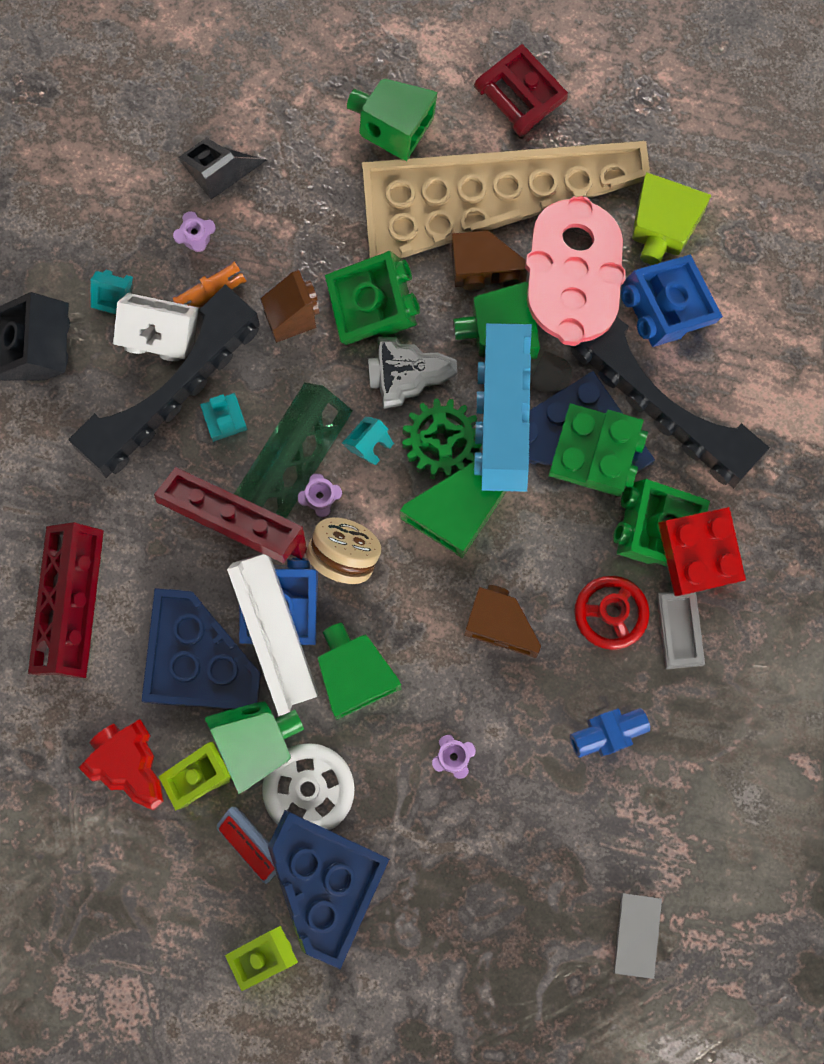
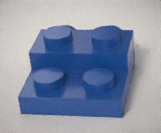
(669, 300)
(300, 590)

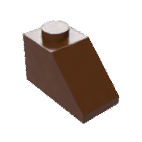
(501, 622)

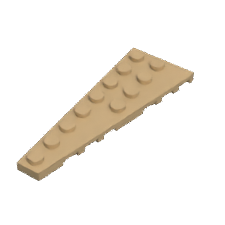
(427, 199)

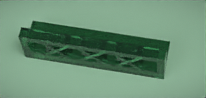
(287, 443)

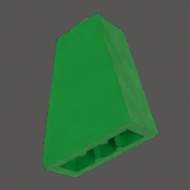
(453, 510)

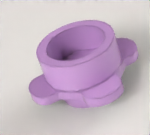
(194, 241)
(330, 494)
(447, 747)

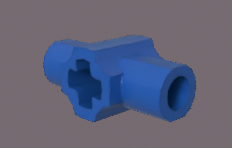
(609, 732)

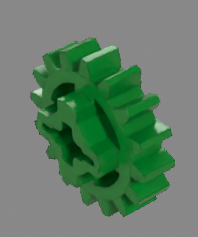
(428, 442)

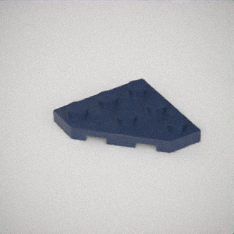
(549, 417)
(194, 658)
(324, 885)

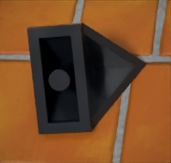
(216, 166)

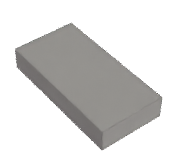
(680, 630)
(637, 936)

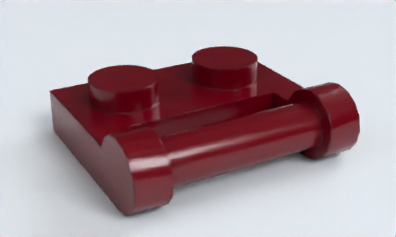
(530, 83)

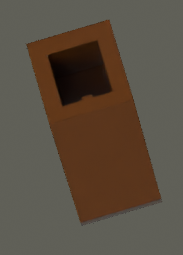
(485, 260)
(290, 307)

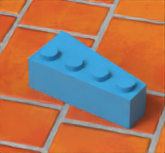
(505, 408)

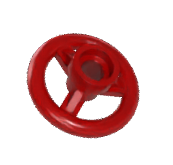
(618, 600)

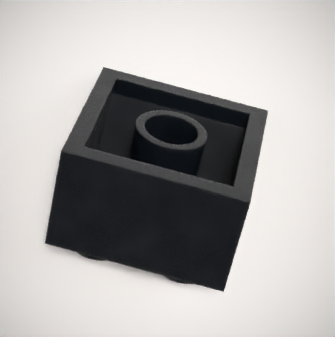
(33, 338)

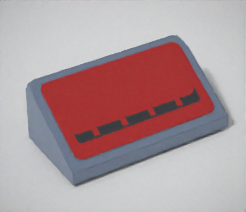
(247, 843)

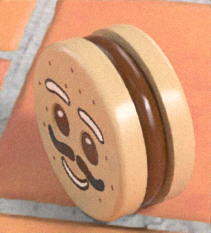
(343, 550)

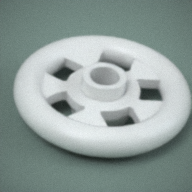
(324, 760)

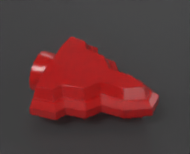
(125, 763)

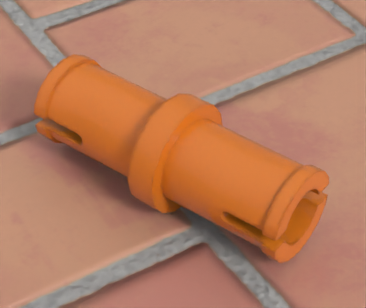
(208, 287)

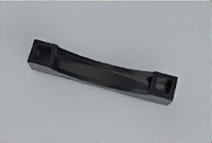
(111, 439)
(724, 449)

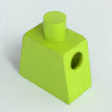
(666, 217)

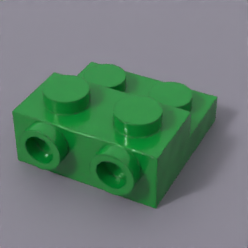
(372, 298)
(598, 449)
(645, 506)

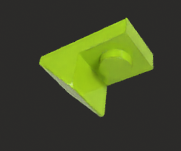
(195, 776)
(261, 958)

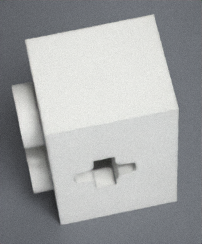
(171, 319)

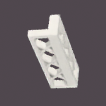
(272, 631)

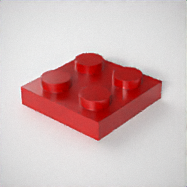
(702, 551)

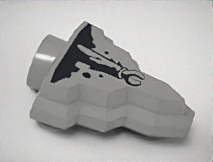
(405, 370)

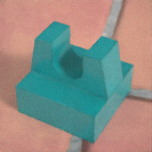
(108, 290)
(223, 416)
(364, 438)

